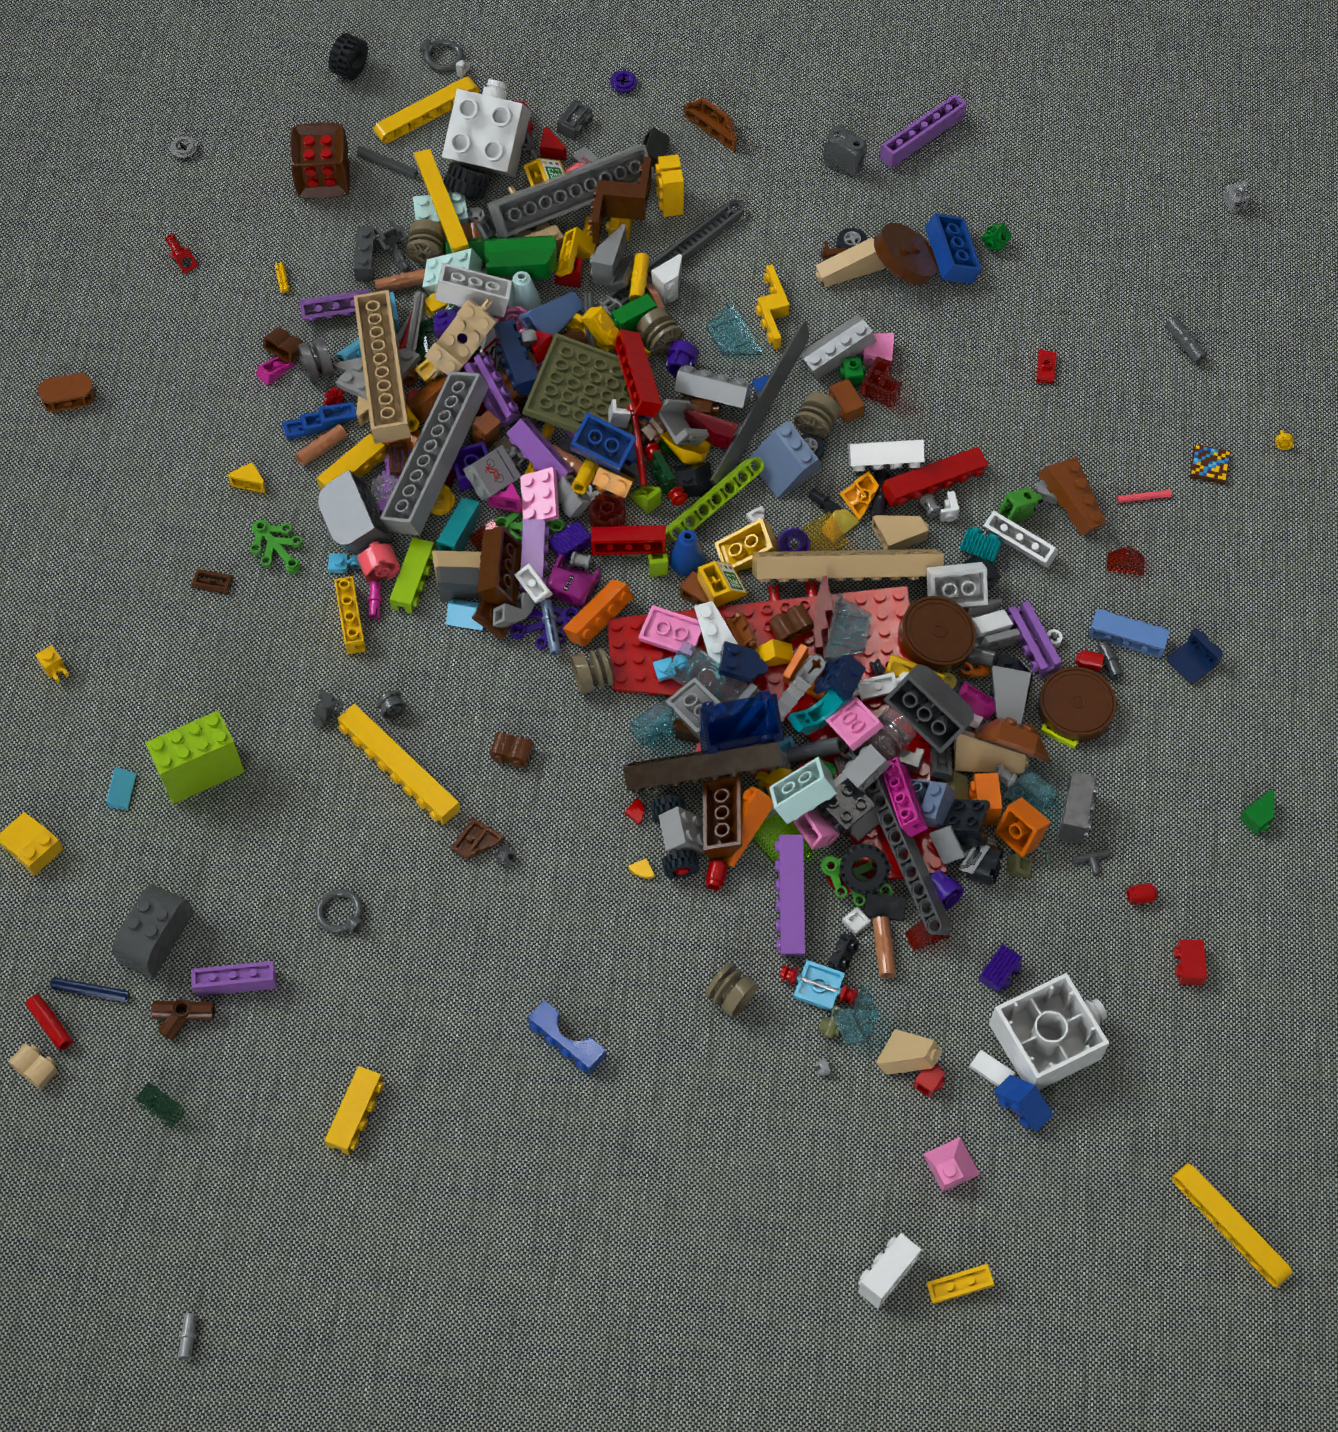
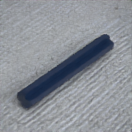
(90, 989)

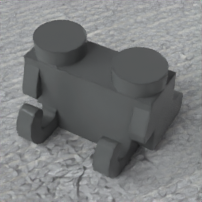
(391, 236)
(326, 709)

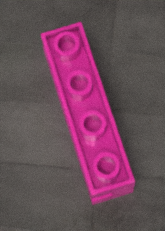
(904, 798)

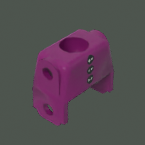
(572, 584)

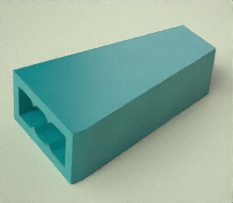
(460, 526)

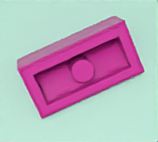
(978, 701)

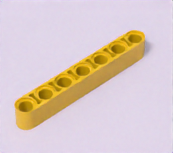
(422, 111)
(1232, 1225)

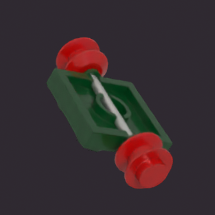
(663, 474)

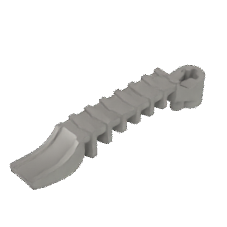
(797, 688)

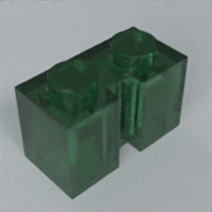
(163, 1106)

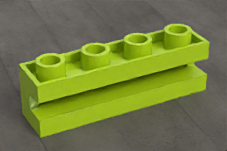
(412, 575)

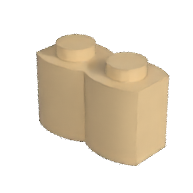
(33, 1066)

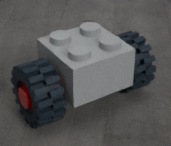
(681, 836)

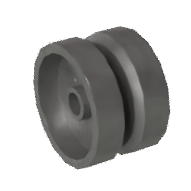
(313, 360)

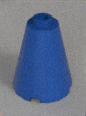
(687, 554)

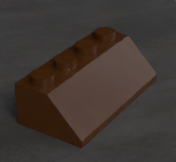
(498, 564)
(722, 817)

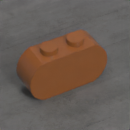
(66, 392)
(424, 400)

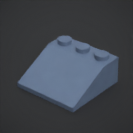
(786, 460)

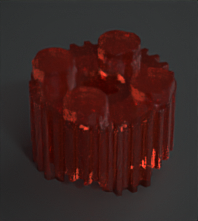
(607, 511)

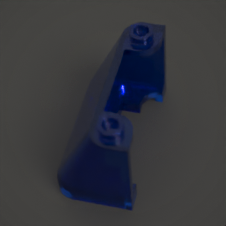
(739, 722)

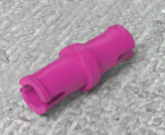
(374, 600)

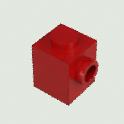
(930, 1080)

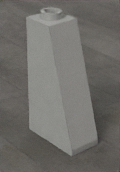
(1010, 692)

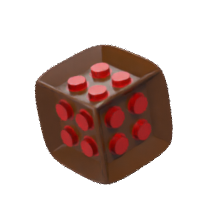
(320, 160)

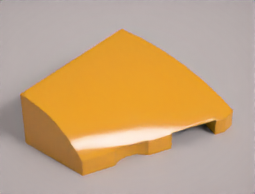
(860, 494)

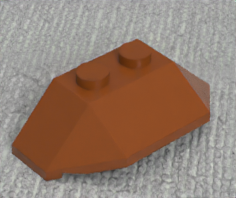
(712, 121)
(1014, 737)

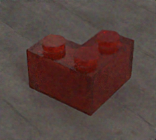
(878, 384)

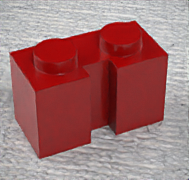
(1191, 962)

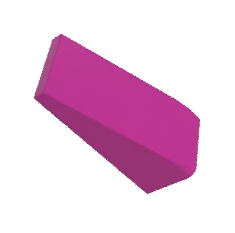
(273, 369)

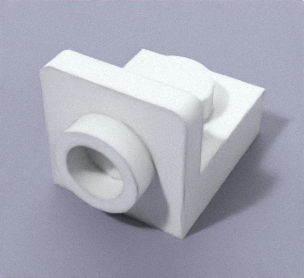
(951, 509)

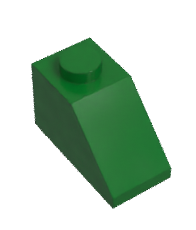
(1259, 814)

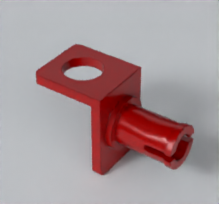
(179, 253)

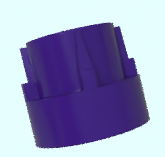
(681, 354)
(793, 533)
(948, 889)

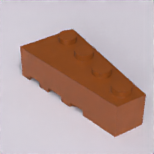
(1074, 494)

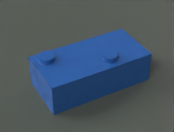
(953, 248)

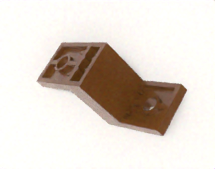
(620, 200)

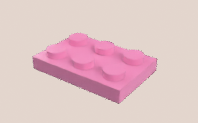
(540, 495)
(669, 629)
(854, 723)

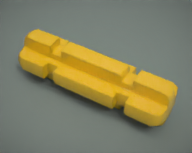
(282, 277)

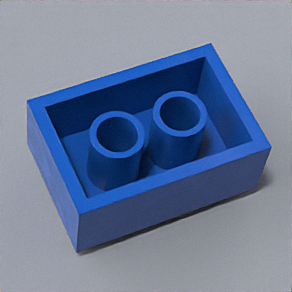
(602, 443)

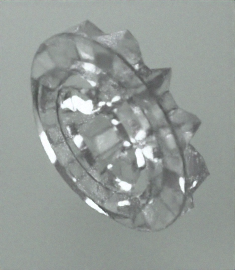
(377, 486)

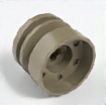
(425, 241)
(659, 330)
(817, 414)
(592, 670)
(728, 988)

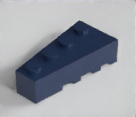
(514, 357)

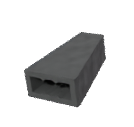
(457, 583)

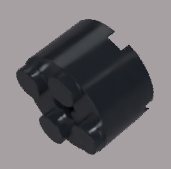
(989, 867)

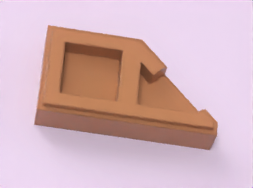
(654, 294)

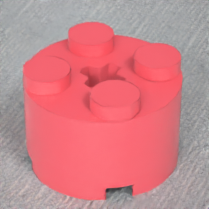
(378, 562)

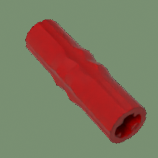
(49, 1022)

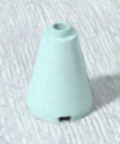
(523, 292)

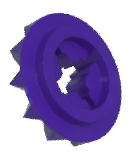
(618, 77)

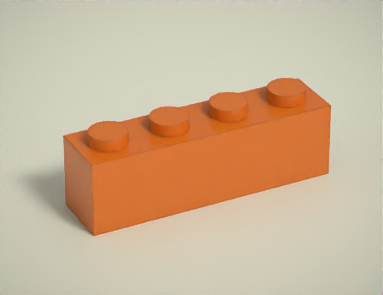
(598, 612)

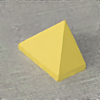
(845, 520)

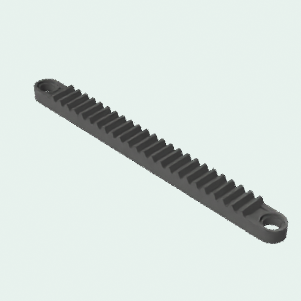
(687, 245)

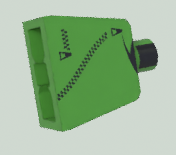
(1020, 504)

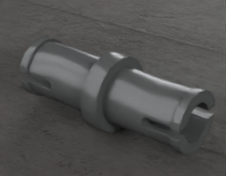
(1110, 660)

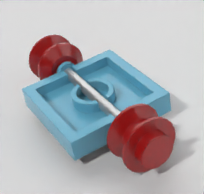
(818, 985)

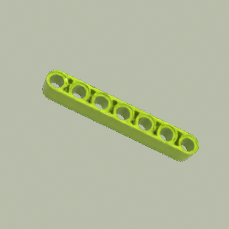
(720, 494)

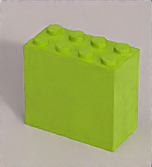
(195, 757)

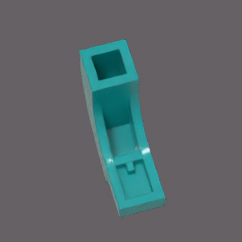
(815, 716)

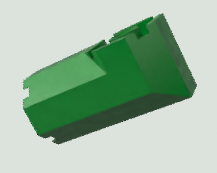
(527, 254)

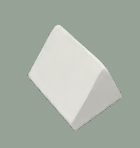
(533, 583)

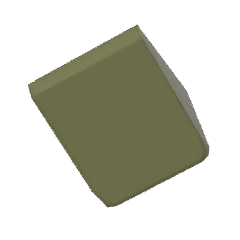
(1019, 866)

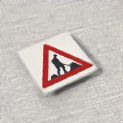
(488, 348)

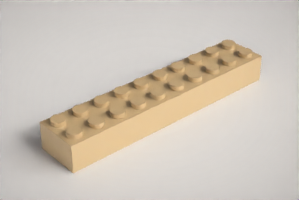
(381, 367)
(844, 564)

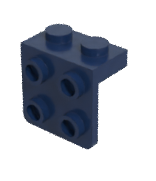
(1195, 657)
(840, 676)

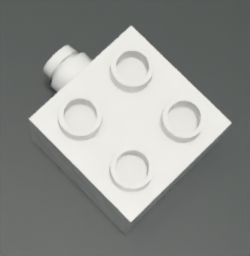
(487, 130)
(1050, 1031)

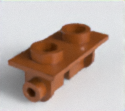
(743, 636)

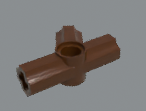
(174, 1021)

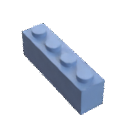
(1129, 633)

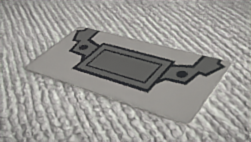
(970, 864)

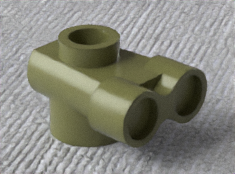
(829, 1027)

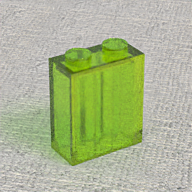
(769, 833)

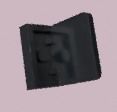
(846, 807)
(967, 821)

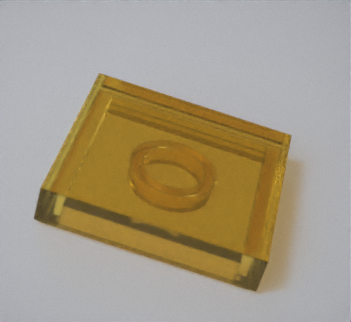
(825, 534)

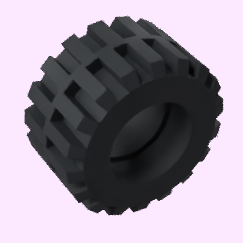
(348, 56)
(466, 180)
(852, 881)

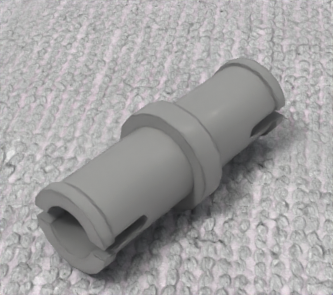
(187, 1336)

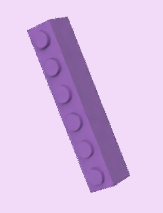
(923, 130)
(791, 896)

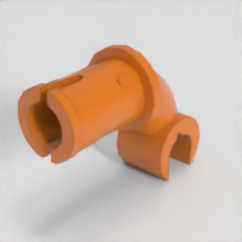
(979, 671)

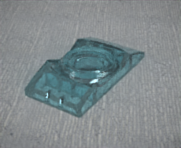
(693, 662)

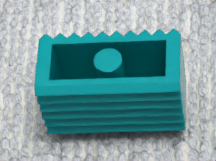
(981, 544)

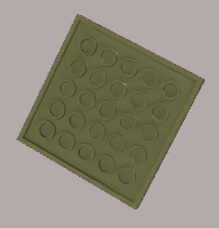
(575, 382)

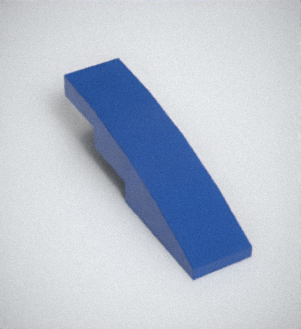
(320, 421)

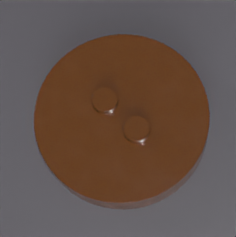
(905, 254)
(937, 633)
(1077, 704)

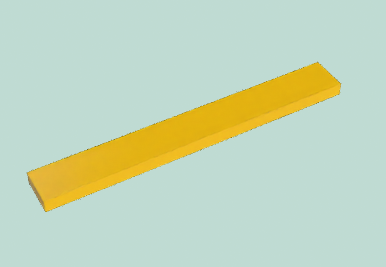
(441, 200)

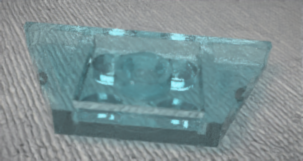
(732, 334)
(848, 630)

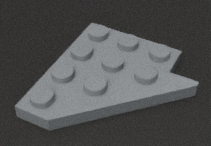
(353, 376)

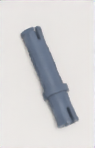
(549, 620)

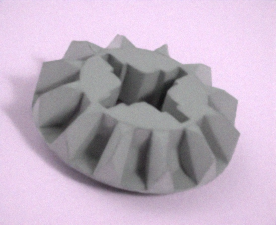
(186, 142)

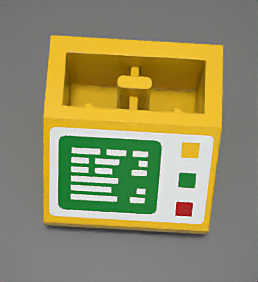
(542, 170)
(720, 582)

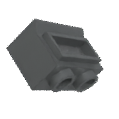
(574, 120)

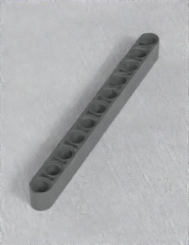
(908, 864)

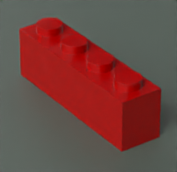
(628, 540)

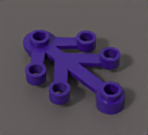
(563, 618)

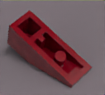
(720, 431)

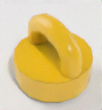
(1284, 441)

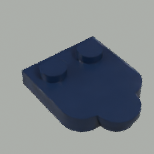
(741, 663)

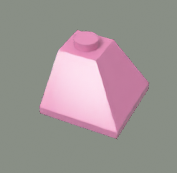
(951, 1164)

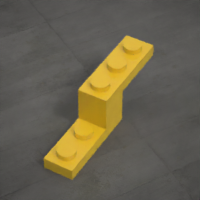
(575, 244)
(772, 307)

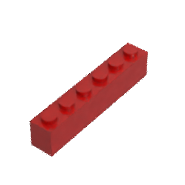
(637, 373)
(934, 477)

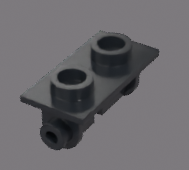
(847, 946)

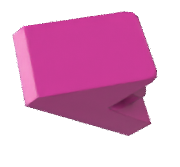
(506, 500)

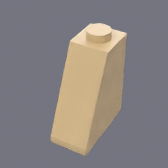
(899, 531)
(908, 1053)

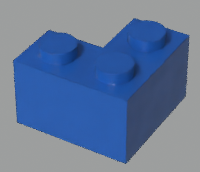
(1025, 1101)

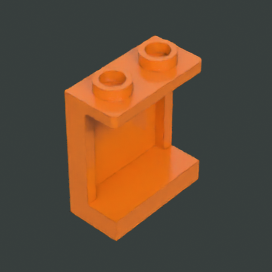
(795, 665)

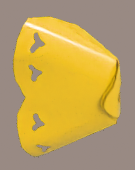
(687, 454)

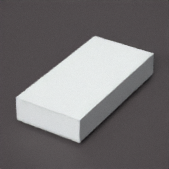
(992, 623)
(990, 1068)

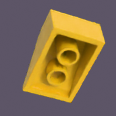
(738, 546)
(30, 843)

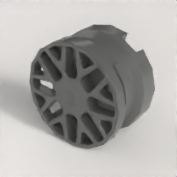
(391, 704)

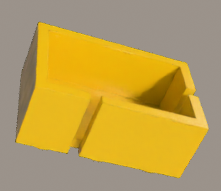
(669, 185)

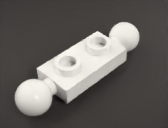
(878, 686)

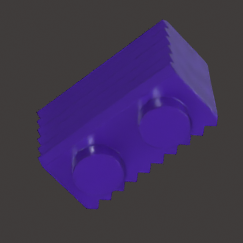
(572, 539)
(1000, 969)

